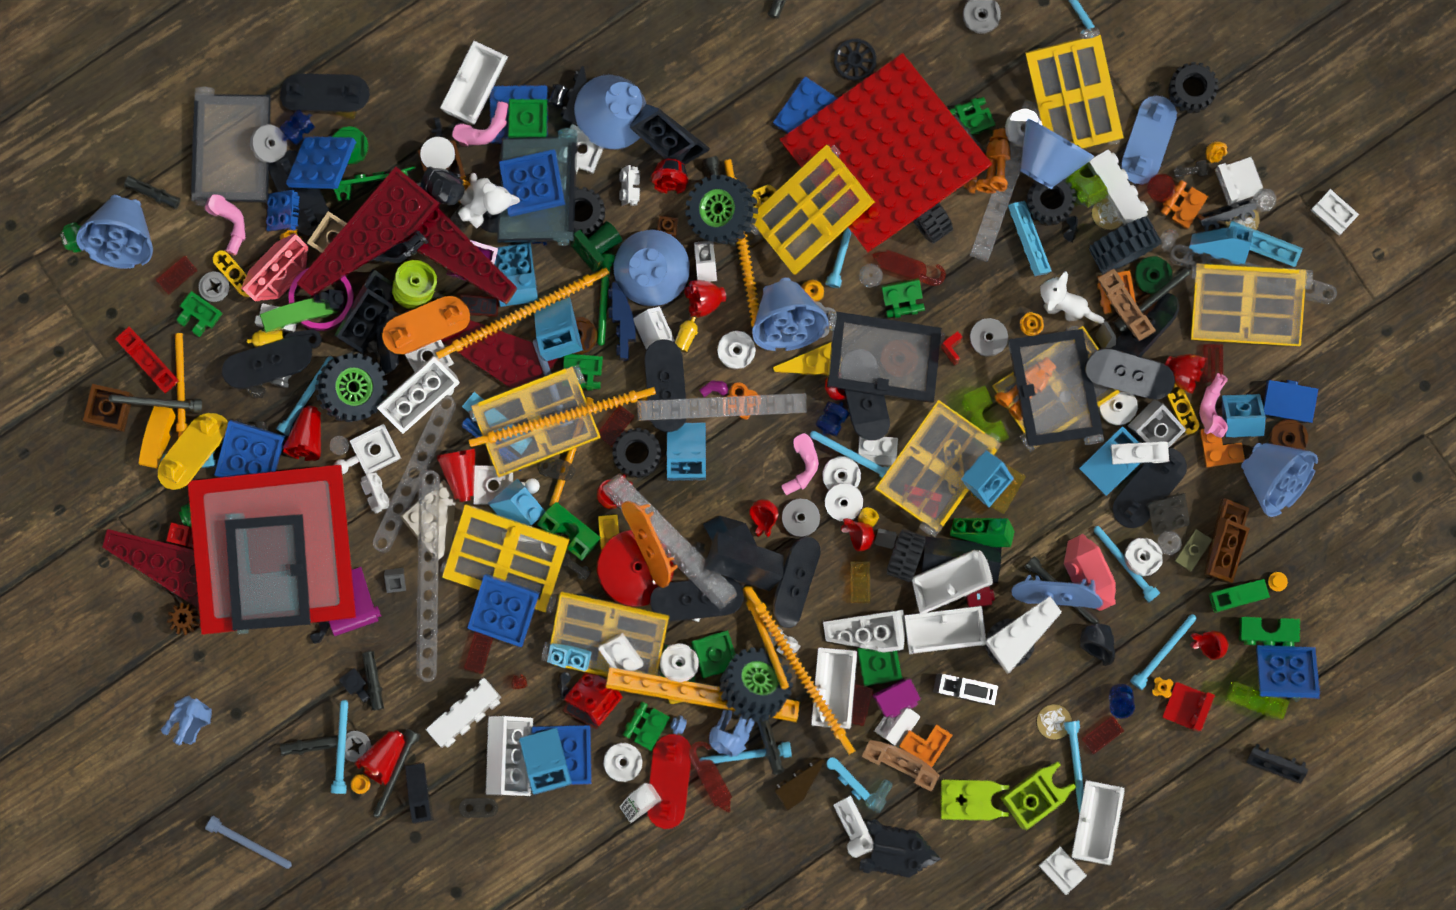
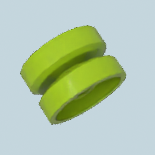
(414, 284)

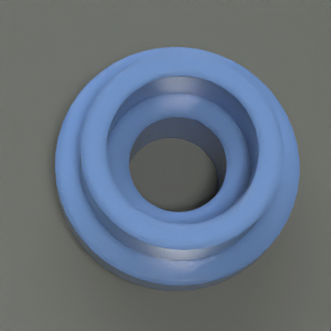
(678, 725)

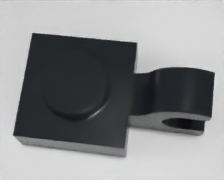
(332, 299)
(354, 684)

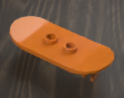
(426, 325)
(648, 542)

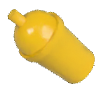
(686, 334)
(261, 338)

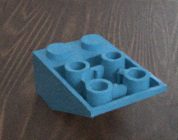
(1226, 243)
(518, 267)
(557, 330)
(687, 452)
(1100, 467)
(545, 761)

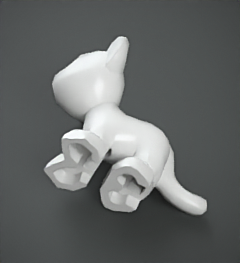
(484, 197)
(1057, 298)

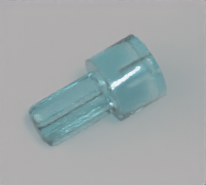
(877, 800)

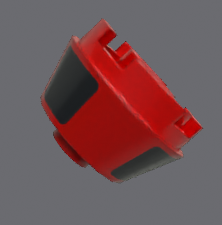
(670, 176)

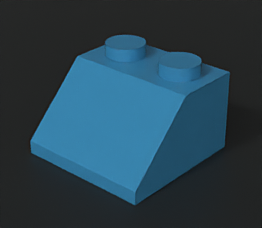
(1243, 415)
(987, 478)
(517, 504)

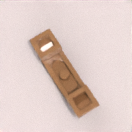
(1125, 305)
(902, 761)

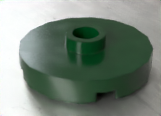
(1155, 265)

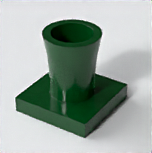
(598, 243)

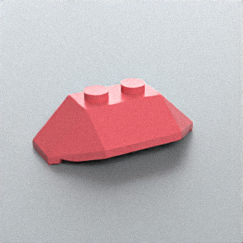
(276, 269)
(1087, 562)

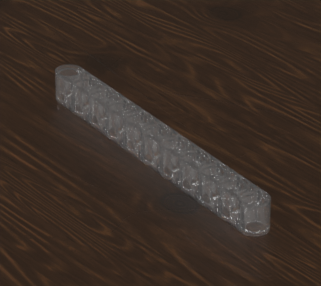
(432, 584)

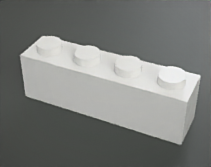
(1120, 193)

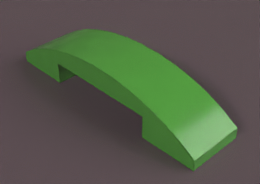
(293, 314)

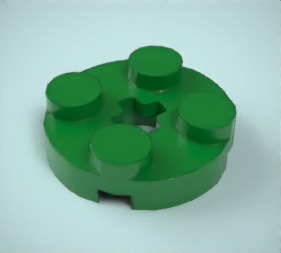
(361, 146)

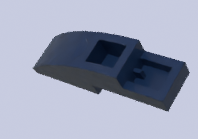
(622, 314)

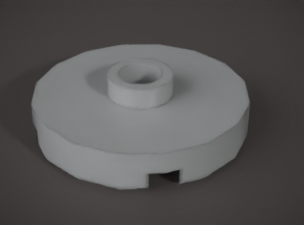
(981, 25)
(261, 148)
(988, 347)
(791, 522)

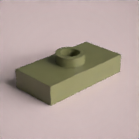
(1193, 550)

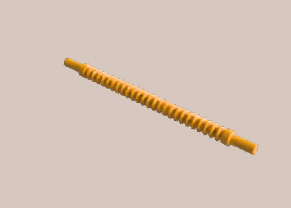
(745, 262)
(586, 281)
(631, 396)
(839, 733)

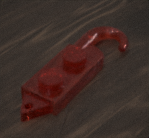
(907, 267)
(711, 777)

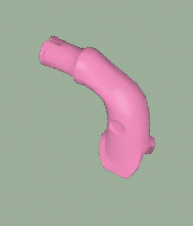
(468, 136)
(216, 206)
(1209, 417)
(805, 447)

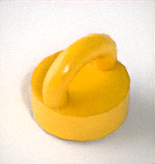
(868, 516)

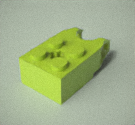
(1042, 792)
(977, 803)

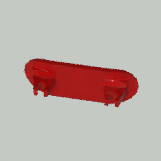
(670, 779)

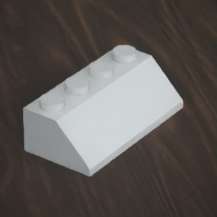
(419, 394)
(505, 757)

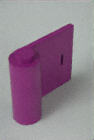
(365, 610)

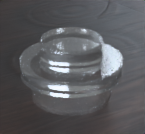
(339, 445)

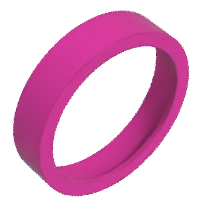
(329, 325)

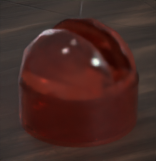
(519, 683)

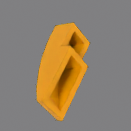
(156, 436)

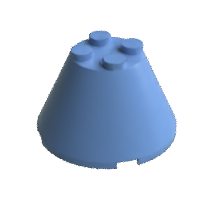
(607, 109)
(1049, 156)
(117, 234)
(651, 267)
(788, 317)
(1278, 475)

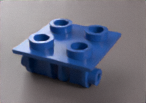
(281, 209)

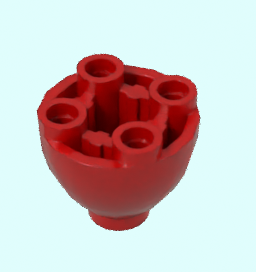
(704, 297)
(1186, 370)

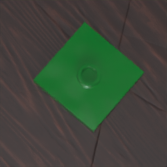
(527, 118)
(714, 653)
(879, 666)

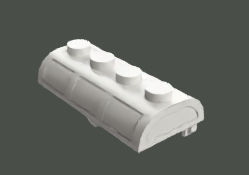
(473, 83)
(951, 581)
(945, 630)
(836, 683)
(1098, 822)

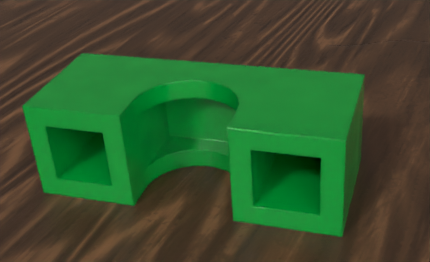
(561, 520)
(1251, 632)

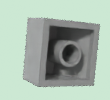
(1157, 424)

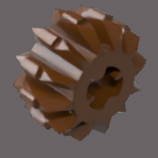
(186, 611)

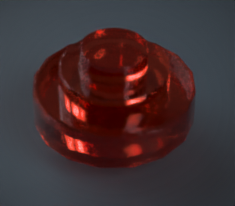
(1161, 187)

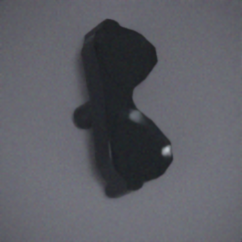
(438, 131)
(1070, 234)
(317, 637)
(564, 679)

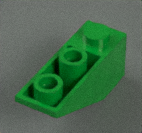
(985, 531)
(1239, 595)

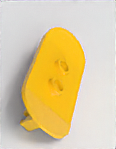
(192, 450)

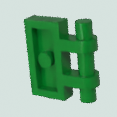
(978, 121)
(903, 292)
(589, 366)
(651, 729)

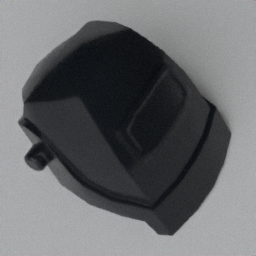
(443, 185)
(1098, 642)

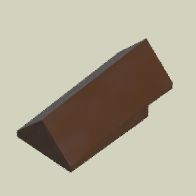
(1227, 541)

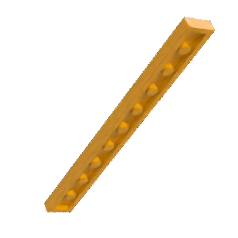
(682, 691)

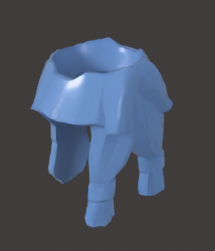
(191, 716)
(728, 743)

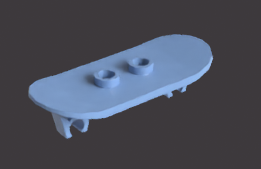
(1149, 139)
(1061, 593)

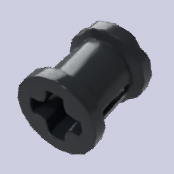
(558, 95)
(415, 242)

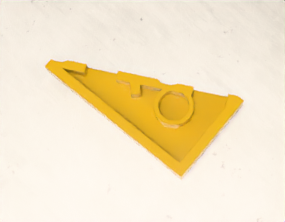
(809, 363)

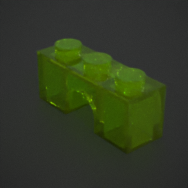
(1089, 189)
(975, 403)
(1251, 699)

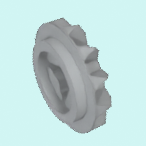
(205, 286)
(358, 737)

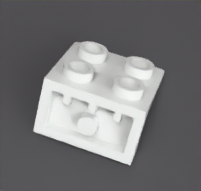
(1238, 180)

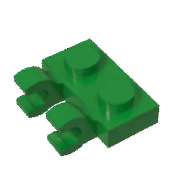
(201, 310)

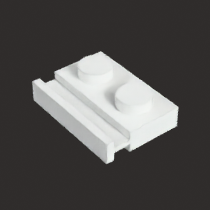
(1334, 212)
(879, 451)
(620, 653)
(1062, 870)

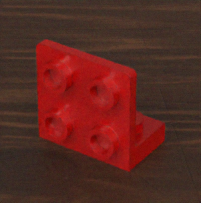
(593, 697)
(1188, 707)

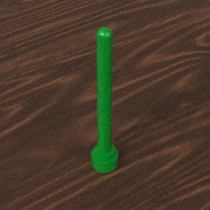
(607, 263)

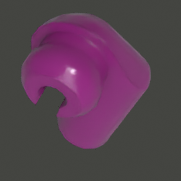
(718, 386)

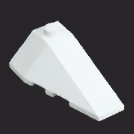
(876, 632)

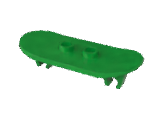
(345, 186)

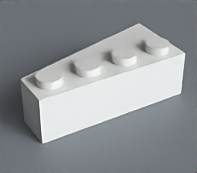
(1018, 637)
(464, 713)

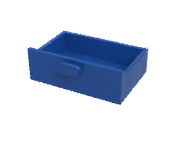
(1290, 400)

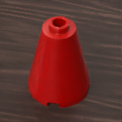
(305, 436)
(459, 473)
(382, 757)

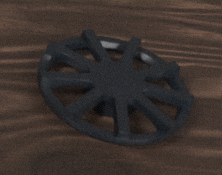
(855, 59)

